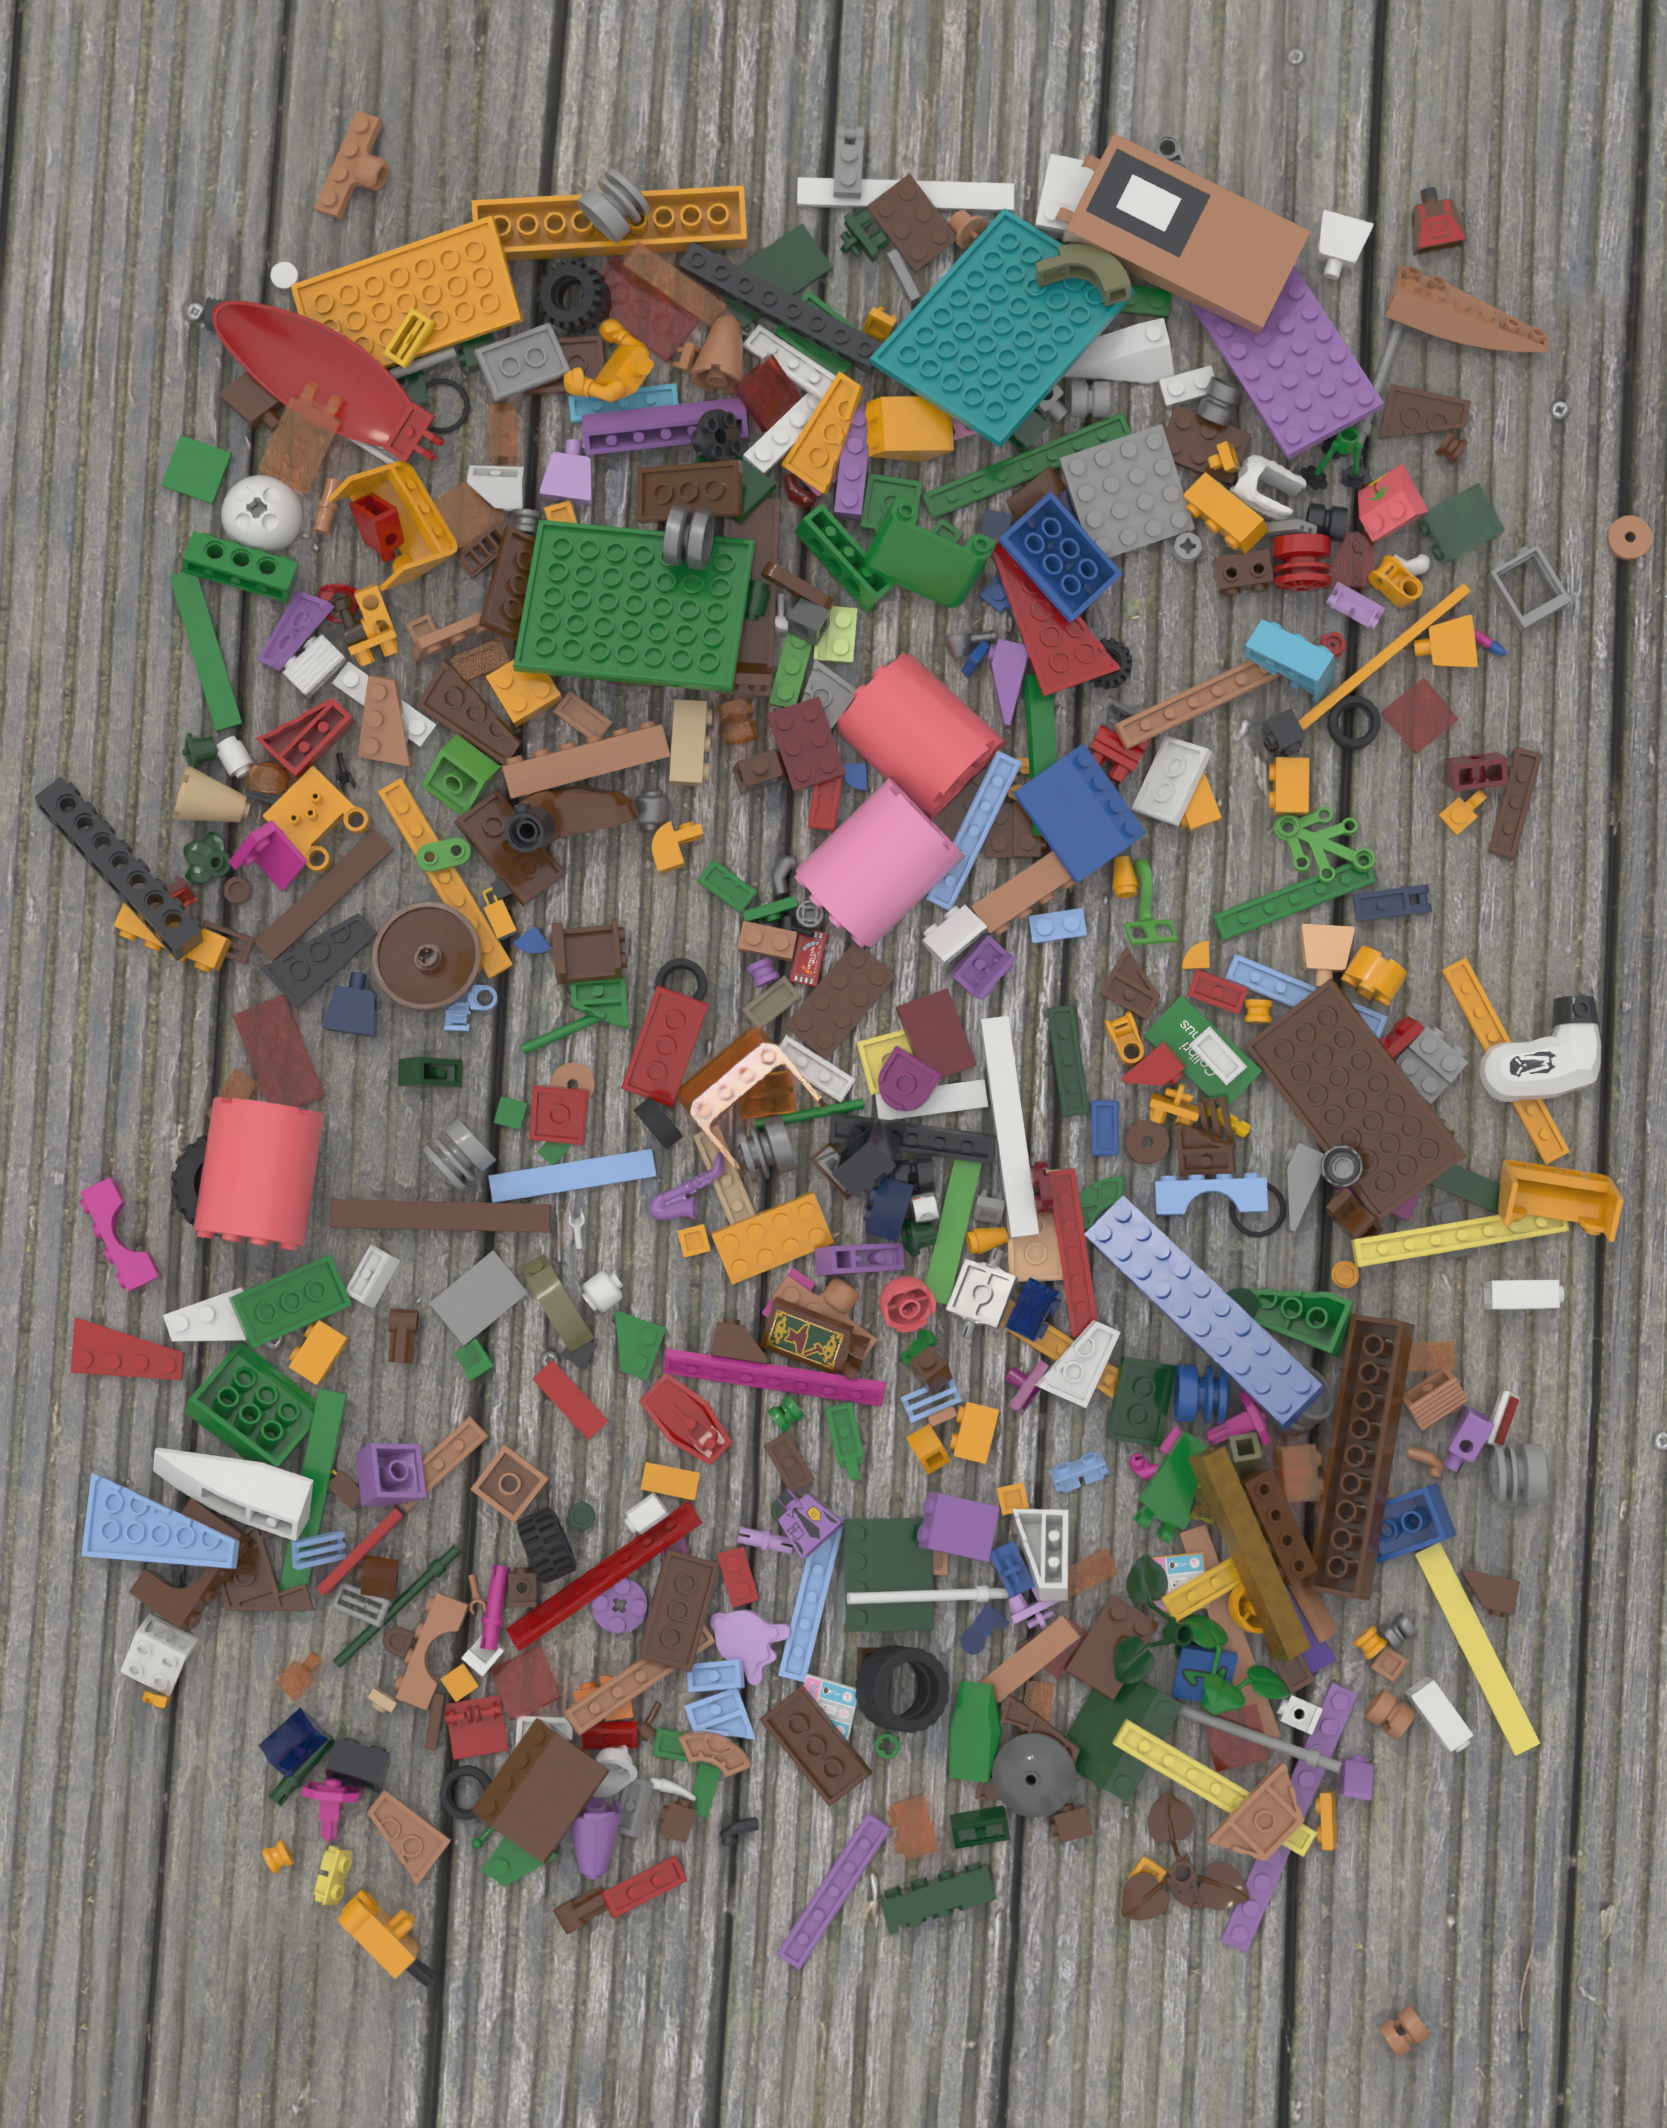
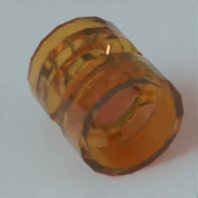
(738, 731)

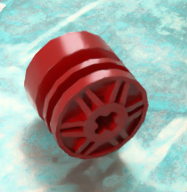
(1302, 569)

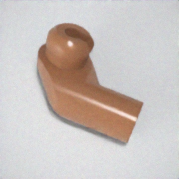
(1428, 1458)

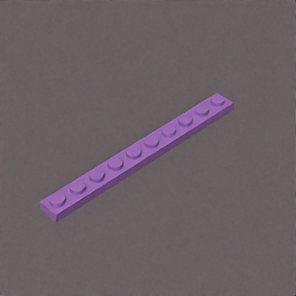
(1305, 1780)

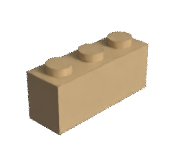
(690, 743)

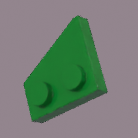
(602, 1000)
(637, 1344)

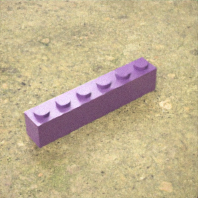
(653, 426)

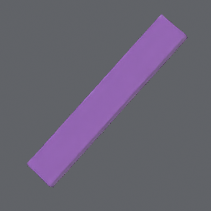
(833, 1890)

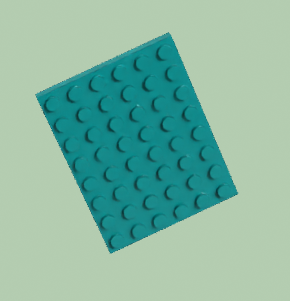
(990, 337)

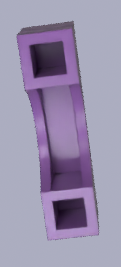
(853, 470)

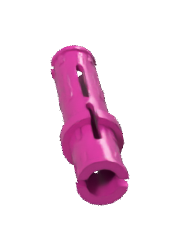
(494, 1609)

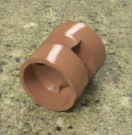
(1391, 1714)
(1413, 2026)

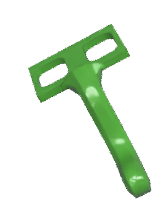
(1146, 920)

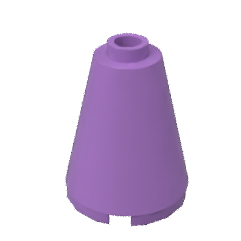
(595, 1836)

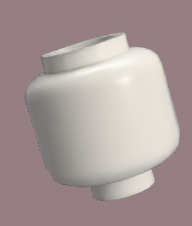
(602, 1291)

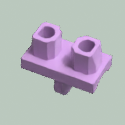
(1021, 1610)

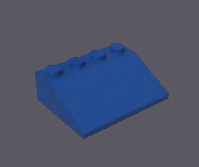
(1059, 556)
(1079, 813)

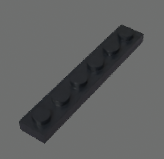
(920, 1138)

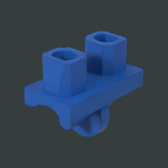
(1011, 1569)

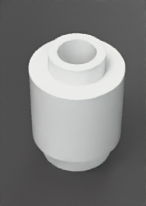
(234, 757)

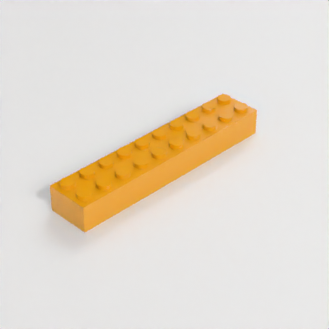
(559, 229)

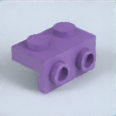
(982, 967)

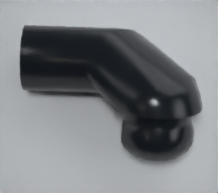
(737, 1827)

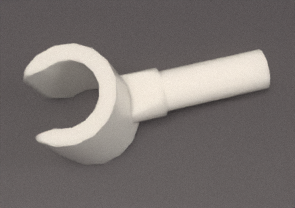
(781, 623)
(576, 1224)

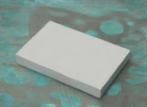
(1171, 780)

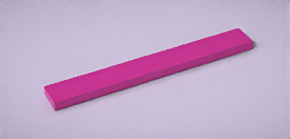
(774, 1377)

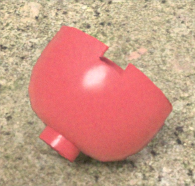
(906, 1303)

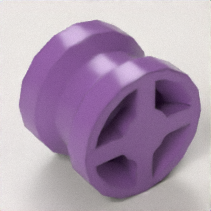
(763, 972)

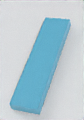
(643, 398)

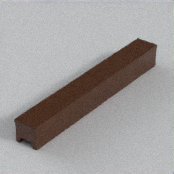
(440, 1216)

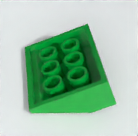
(253, 1408)

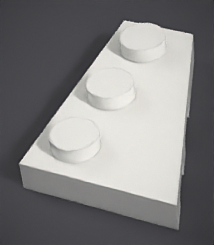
(1081, 1365)

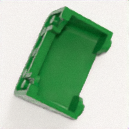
(924, 559)

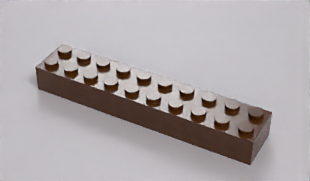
(1360, 1456)

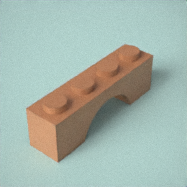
(418, 1683)

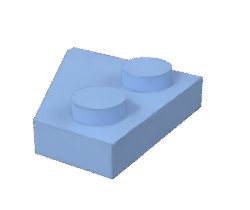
(721, 1714)

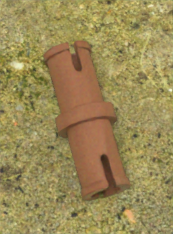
(326, 509)

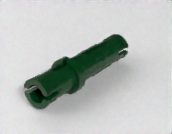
(289, 1784)

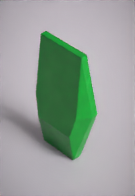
(974, 1732)

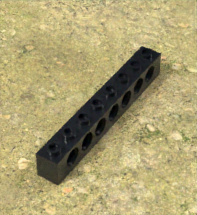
(779, 307)
(177, 940)

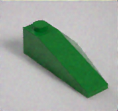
(1307, 1317)

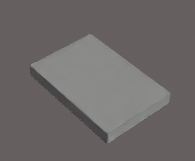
(522, 362)
(478, 1298)

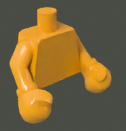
(621, 373)

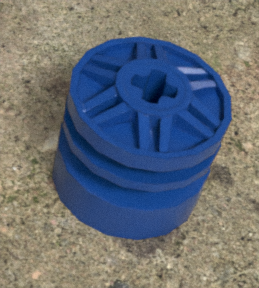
(1200, 1393)

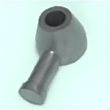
(960, 644)

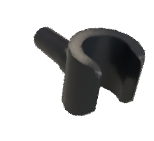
(344, 776)
(789, 923)

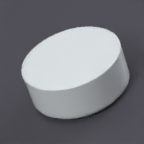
(284, 275)

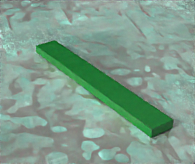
(1020, 468)
(319, 1468)

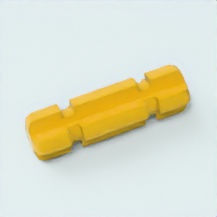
(1240, 1128)

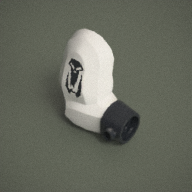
(1548, 1064)

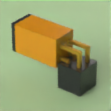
(498, 913)

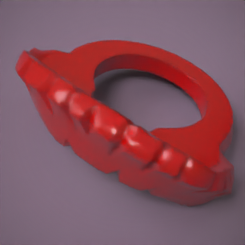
(327, 593)

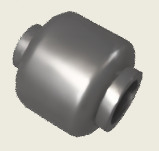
(653, 808)

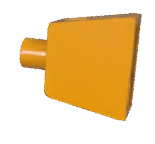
(1450, 643)

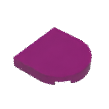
(907, 1081)

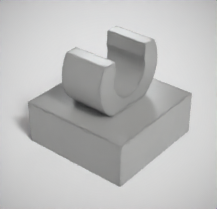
(989, 1209)

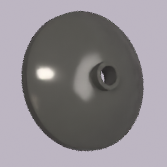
(1036, 1756)

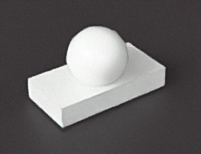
(1218, 1055)

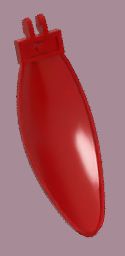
(290, 350)

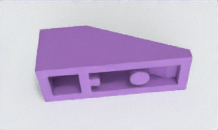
(1007, 672)
(859, 1259)

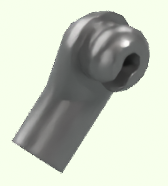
(779, 872)

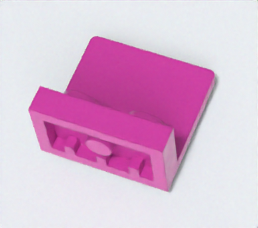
(272, 852)

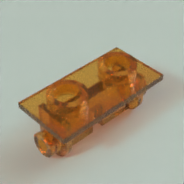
(1090, 1572)

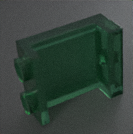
(1460, 524)

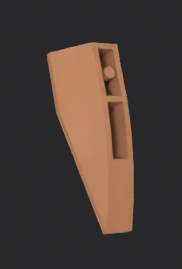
(1457, 316)

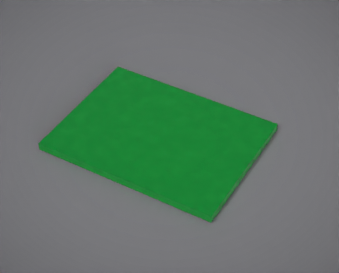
(616, 612)

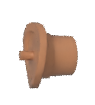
(967, 228)

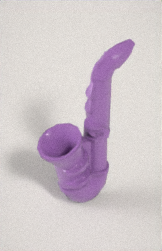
(674, 1201)

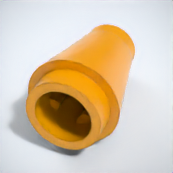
(1124, 878)
(985, 1239)

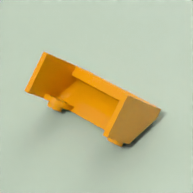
(423, 528)
(1560, 1195)

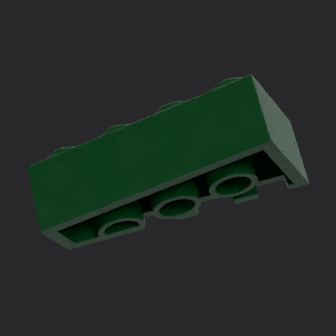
(937, 1896)

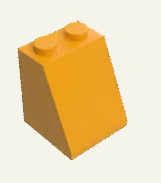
(907, 429)

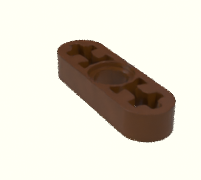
(796, 586)

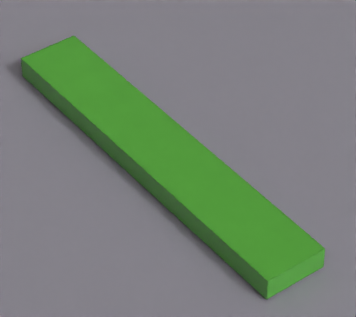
(952, 1229)

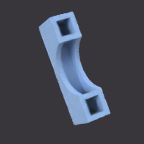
(1246, 1193)

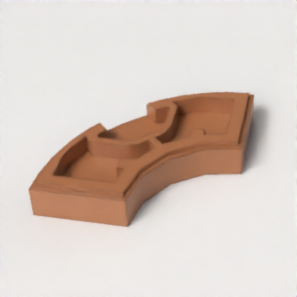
(716, 1750)

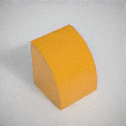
(928, 1449)

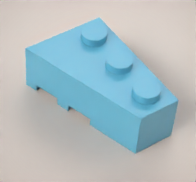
(1293, 657)

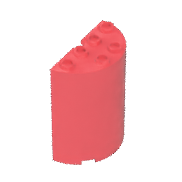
(918, 733)
(258, 1172)

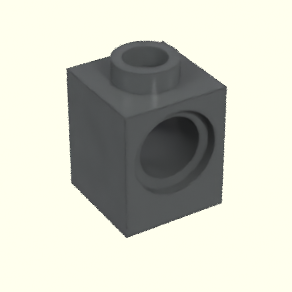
(808, 621)

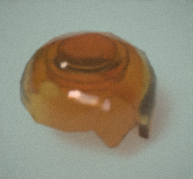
(268, 777)

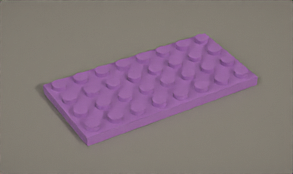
(1295, 369)

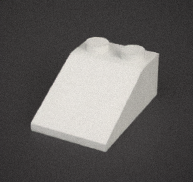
(1062, 188)

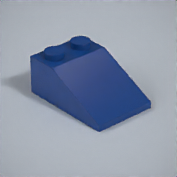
(1414, 1522)

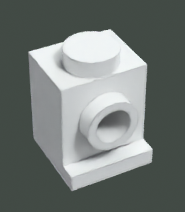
(1307, 1722)

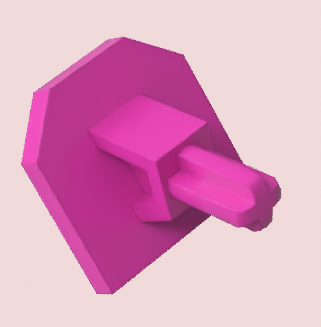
(1250, 1419)
(331, 1795)

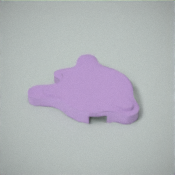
(748, 1638)

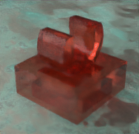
(182, 891)

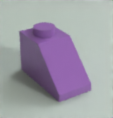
(1356, 1777)

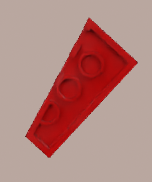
(115, 1353)

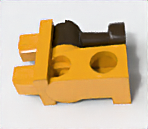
(372, 629)

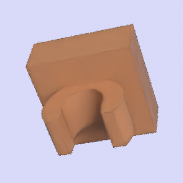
(688, 357)

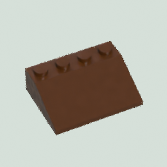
(540, 1790)

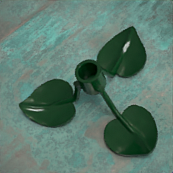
(1131, 1657)

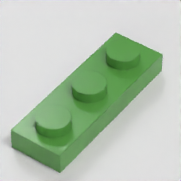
(790, 672)

